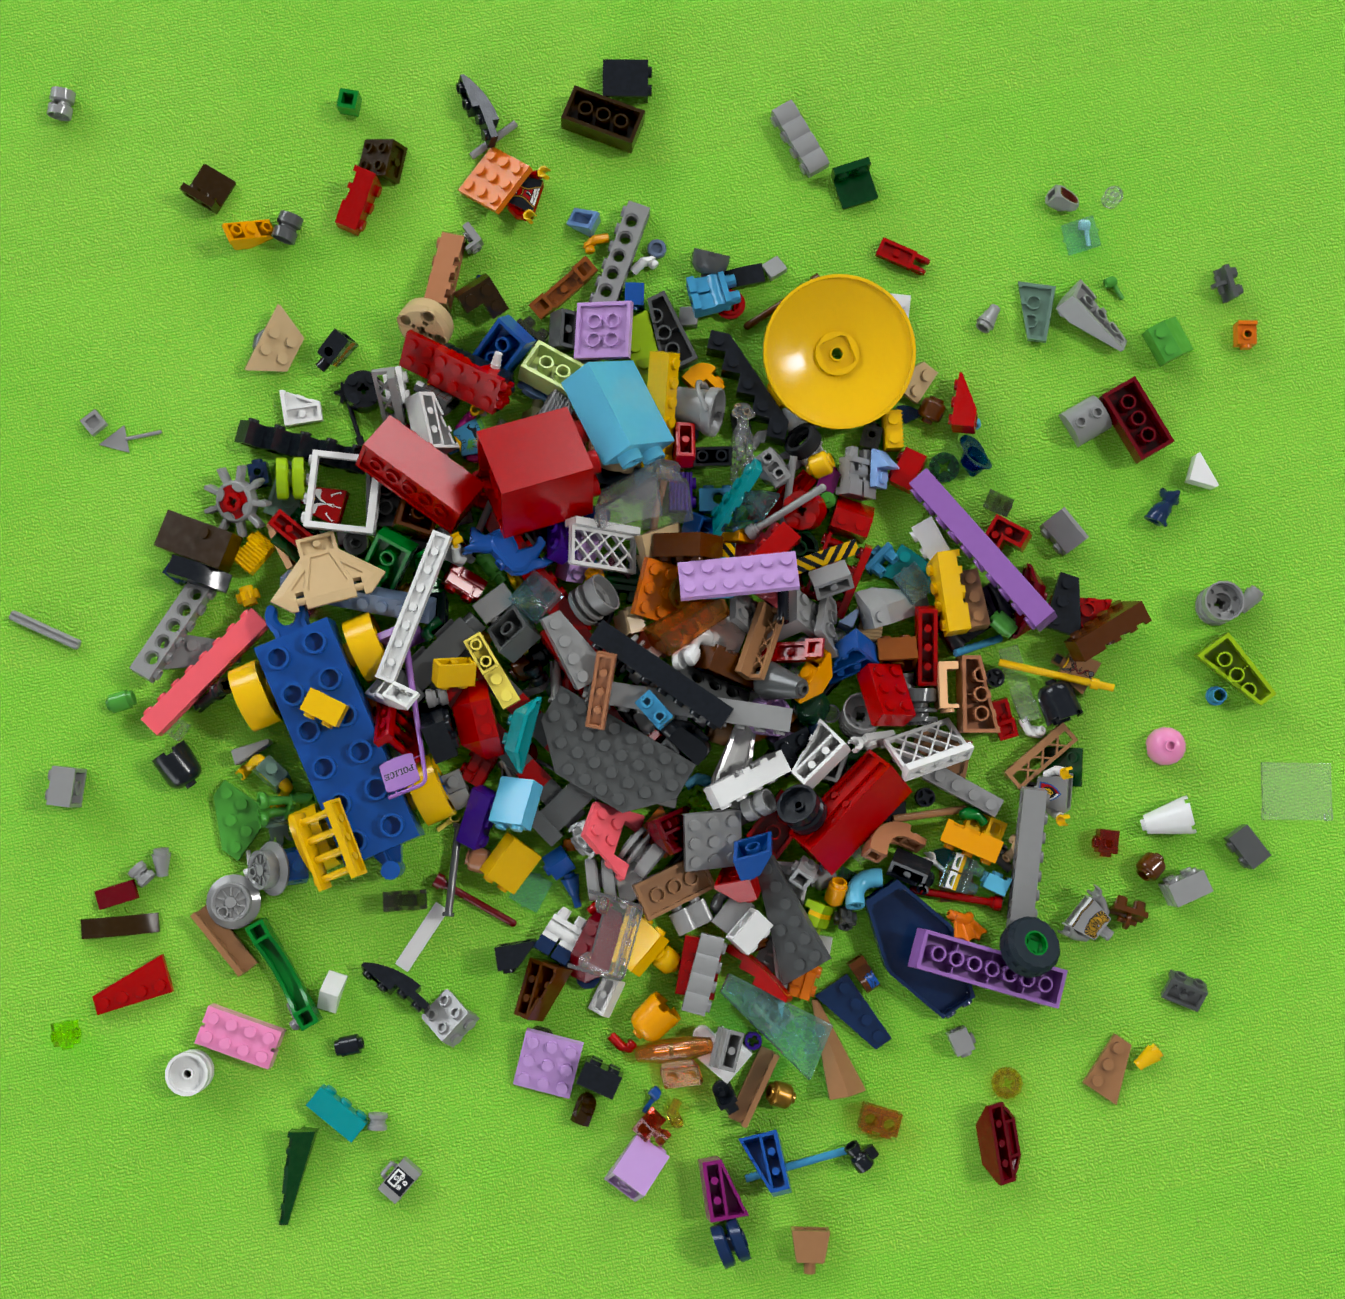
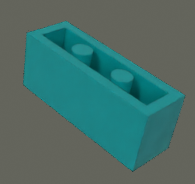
(338, 1112)

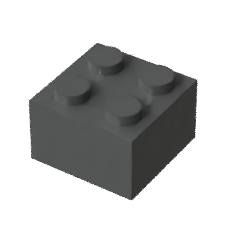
(513, 633)

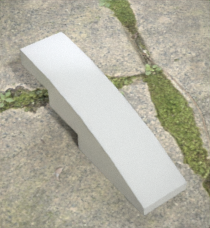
(392, 694)

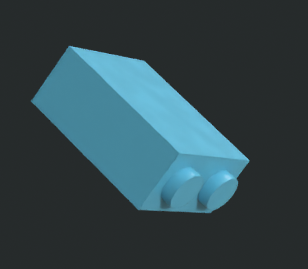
(515, 803)

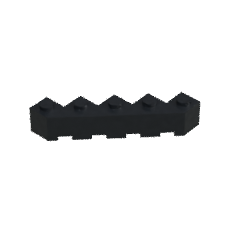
(749, 387)
(283, 443)

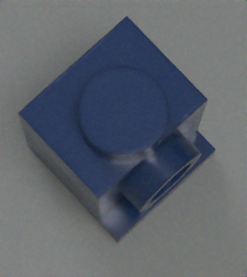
(258, 464)

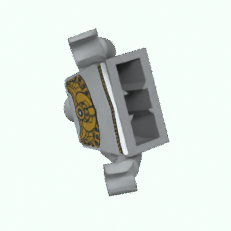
(1089, 918)

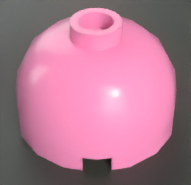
(1165, 746)

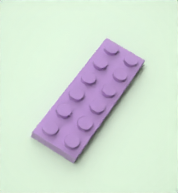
(738, 576)

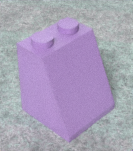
(637, 1168)

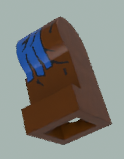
(863, 973)

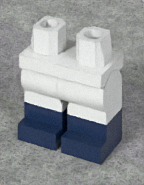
(560, 930)

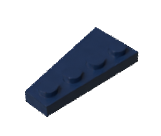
(850, 1006)

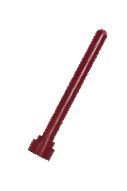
(442, 883)

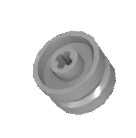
(600, 878)

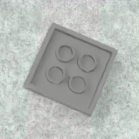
(710, 838)

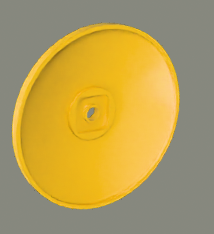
(874, 345)

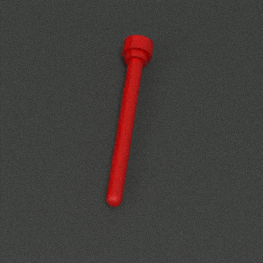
(993, 902)

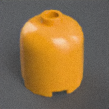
(654, 1018)

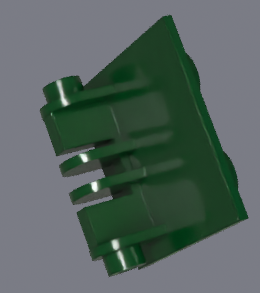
(1071, 757)

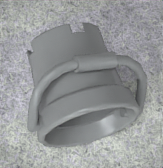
(702, 407)

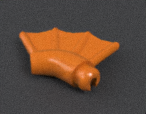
(965, 926)

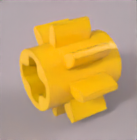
(248, 596)

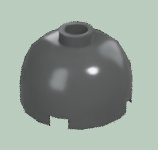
(709, 262)

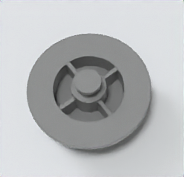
(269, 868)
(233, 901)

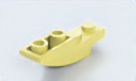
(492, 670)

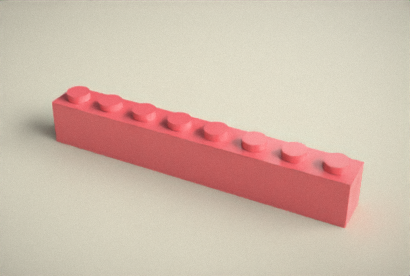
(205, 672)

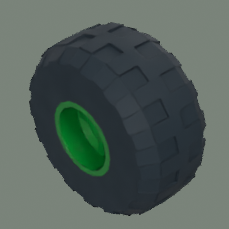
(1029, 947)

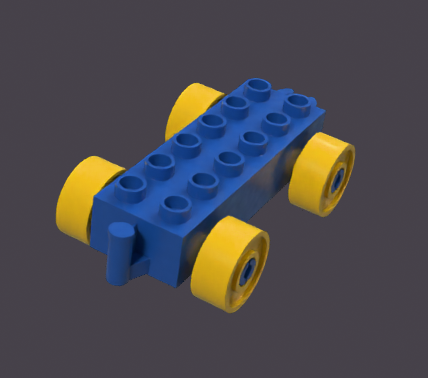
(340, 759)

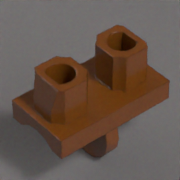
(1128, 915)

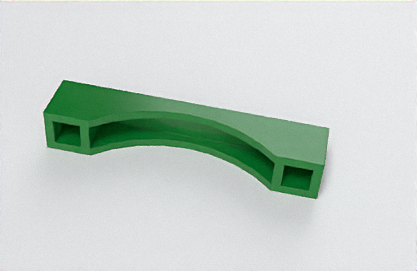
(273, 952)

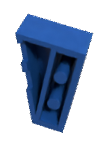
(854, 654)
(768, 1158)

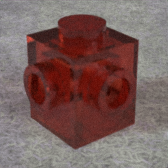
(1106, 842)

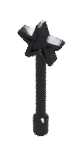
(360, 440)

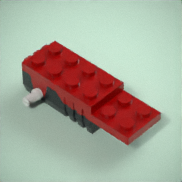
(459, 372)

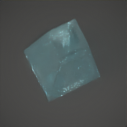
(536, 597)

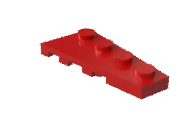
(140, 985)

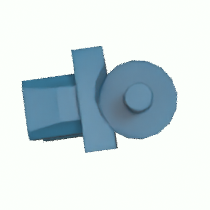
(878, 557)

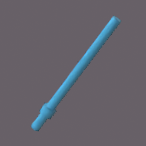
(803, 1162)

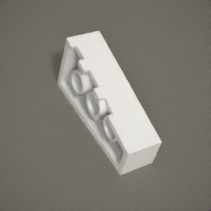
(746, 780)

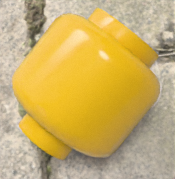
(820, 464)
(667, 960)

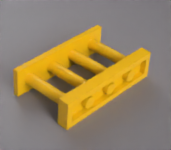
(347, 844)

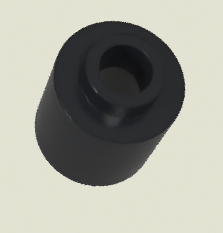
(349, 1045)

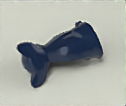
(1160, 511)

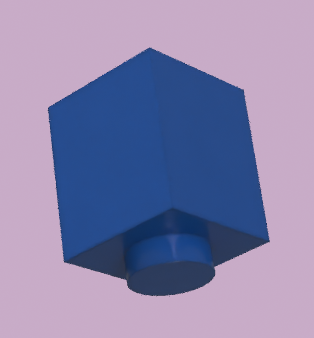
(635, 293)
(558, 863)

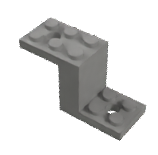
(801, 614)

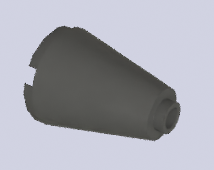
(780, 684)

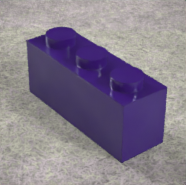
(475, 822)

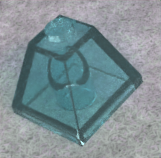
(755, 506)

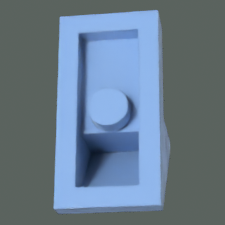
(879, 468)

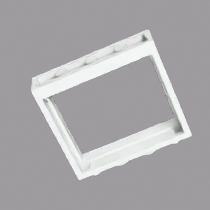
(311, 479)

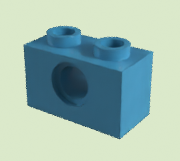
(706, 496)

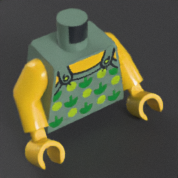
(270, 773)

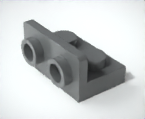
(1185, 990)

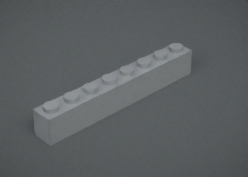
(1027, 853)

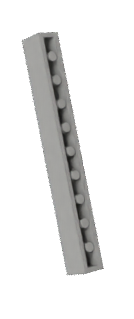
(744, 714)

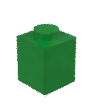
(349, 102)

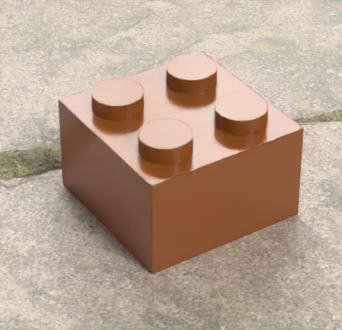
(898, 650)

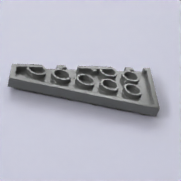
(793, 934)

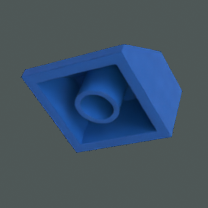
(752, 855)

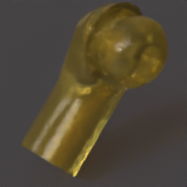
(673, 1114)

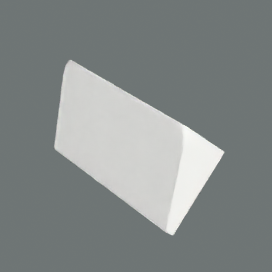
(606, 996)

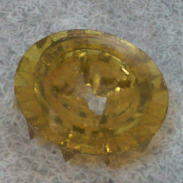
(998, 1080)

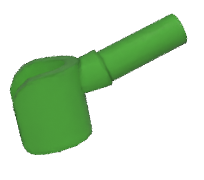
(1112, 282)

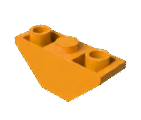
(248, 233)
(817, 674)

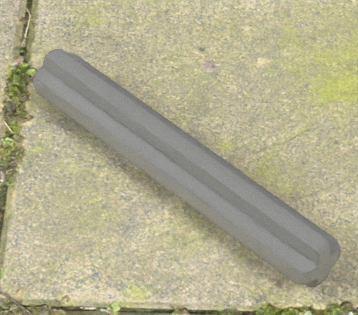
(45, 629)

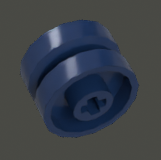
(732, 1242)

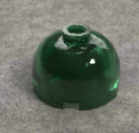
(811, 710)

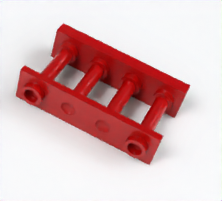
(856, 573)
(386, 728)

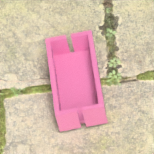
(240, 1036)

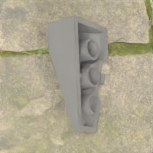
(1081, 310)

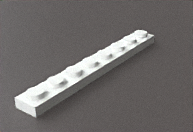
(413, 606)

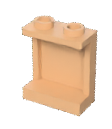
(942, 690)

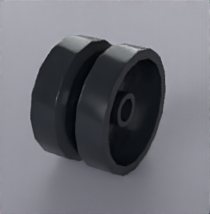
(802, 809)

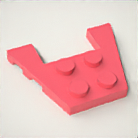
(603, 833)

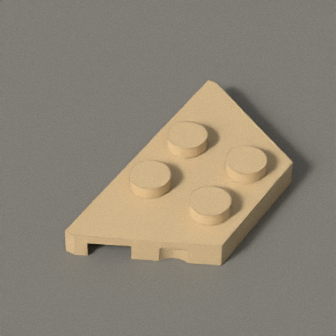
(276, 345)

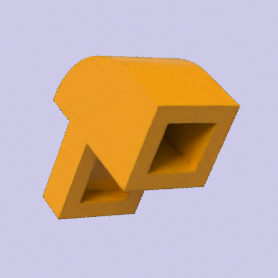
(702, 372)

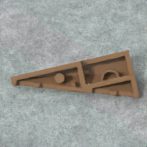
(839, 1071)

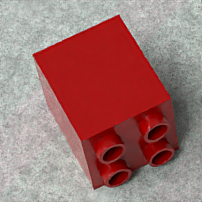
(537, 471)

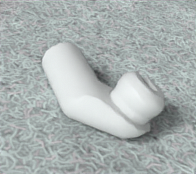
(1032, 730)

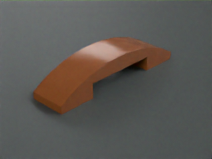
(564, 289)

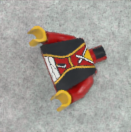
(526, 199)

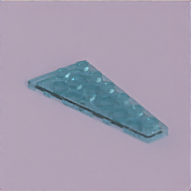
(787, 1027)

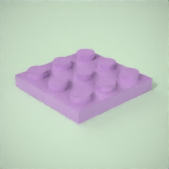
(603, 330)
(548, 1063)

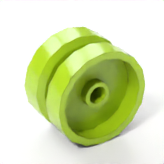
(290, 478)

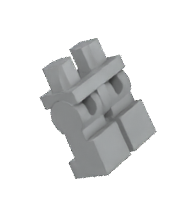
(855, 475)

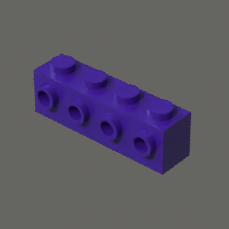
(558, 542)

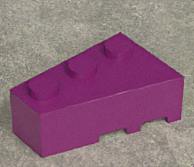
(719, 1193)

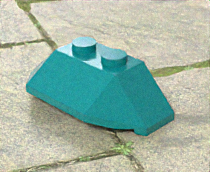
(520, 733)

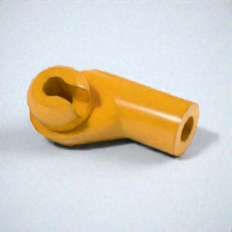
(593, 241)

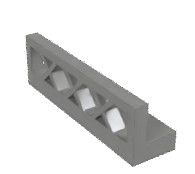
(395, 399)

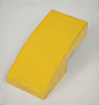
(993, 828)

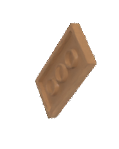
(671, 889)

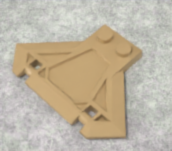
(325, 575)

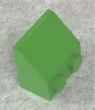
(1167, 341)

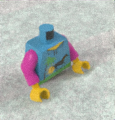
(466, 434)

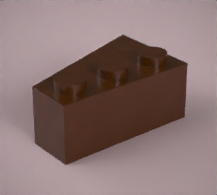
(540, 988)

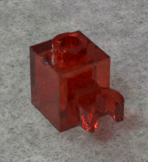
(650, 1126)

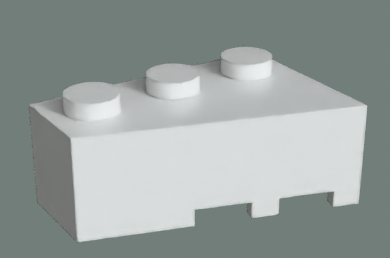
(427, 421)
(820, 755)

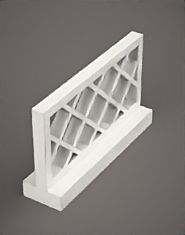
(588, 525)
(935, 759)

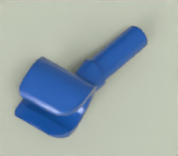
(655, 1094)

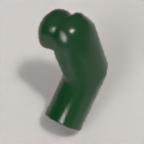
(428, 628)

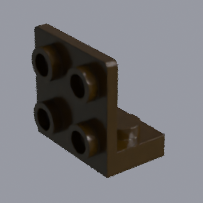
(384, 158)
(209, 188)

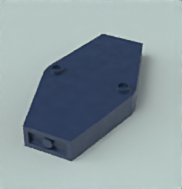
(894, 920)

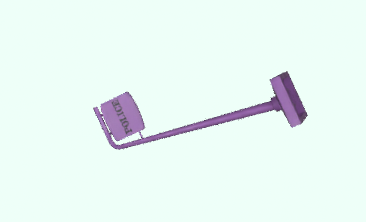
(402, 770)

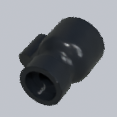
(861, 1159)

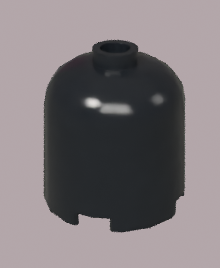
(1058, 702)
(179, 767)

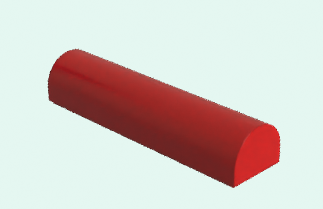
(288, 527)

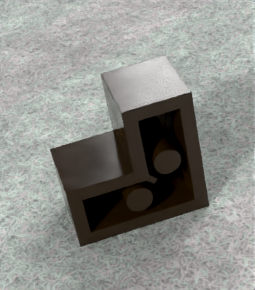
(482, 292)

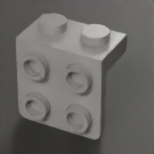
(449, 1018)

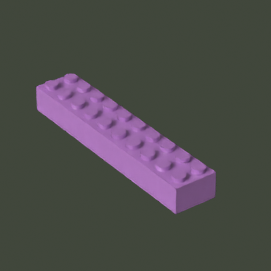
(985, 553)

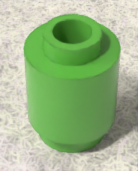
(1003, 624)
(121, 701)

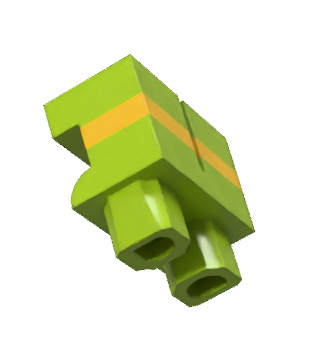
(819, 914)

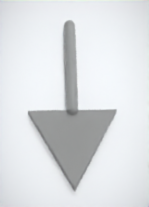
(119, 439)

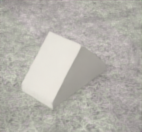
(1200, 473)
(331, 991)

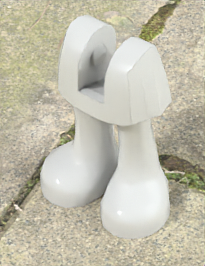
(691, 653)

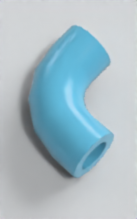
(859, 884)

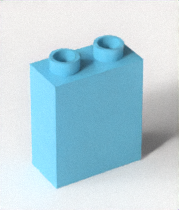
(618, 413)

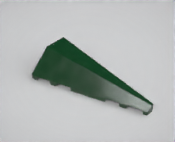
(297, 1158)

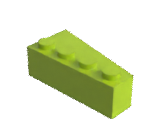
(642, 343)
(1235, 667)

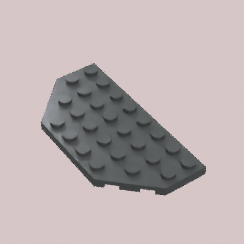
(612, 763)

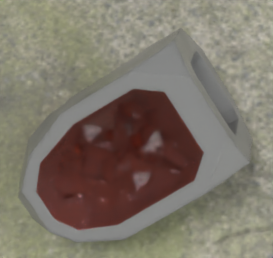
(1061, 199)

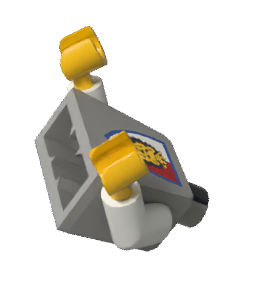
(456, 549)
(1059, 785)

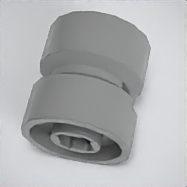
(61, 103)
(759, 804)

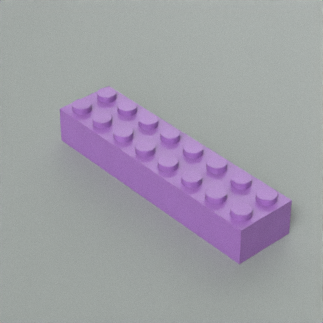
(982, 968)

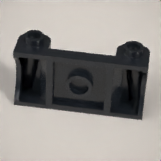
(994, 603)

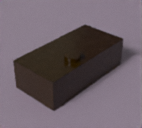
(602, 119)
(198, 541)

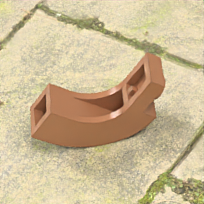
(893, 832)

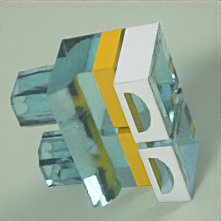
(967, 868)

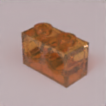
(881, 1115)

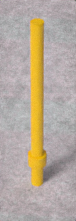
(1093, 683)

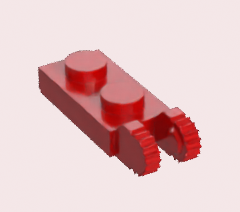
(901, 256)

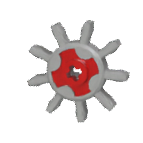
(237, 500)

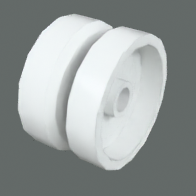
(189, 1084)

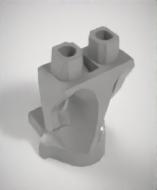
(774, 470)

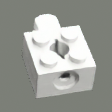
(726, 1076)

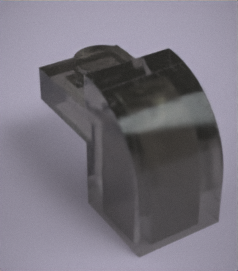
(404, 900)

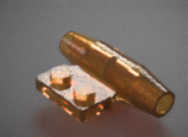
(677, 1059)

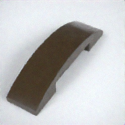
(120, 925)

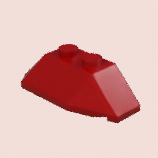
(477, 721)

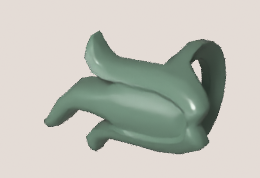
(278, 828)

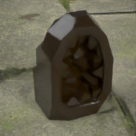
(584, 1109)

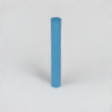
(977, 645)

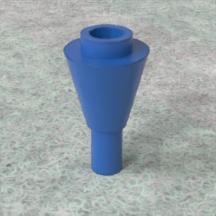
(571, 884)

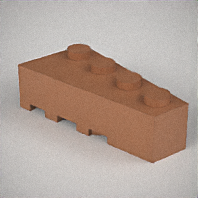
(446, 269)

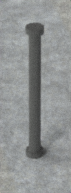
(452, 873)

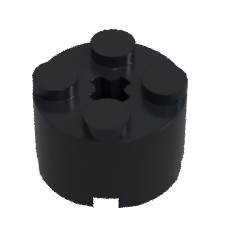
(352, 390)

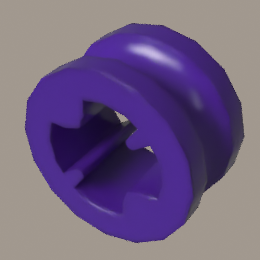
(750, 1035)

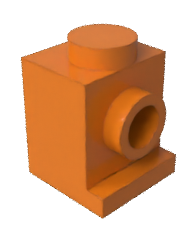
(1239, 330)

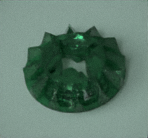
(943, 458)

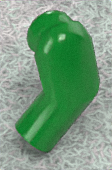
(973, 814)

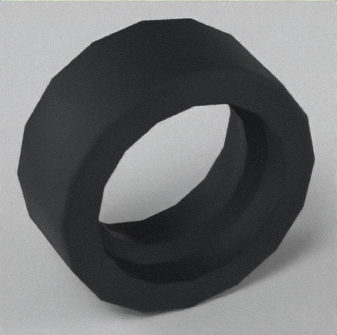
(797, 435)

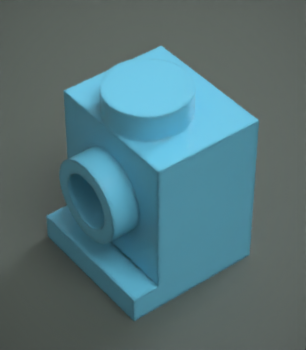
(995, 883)

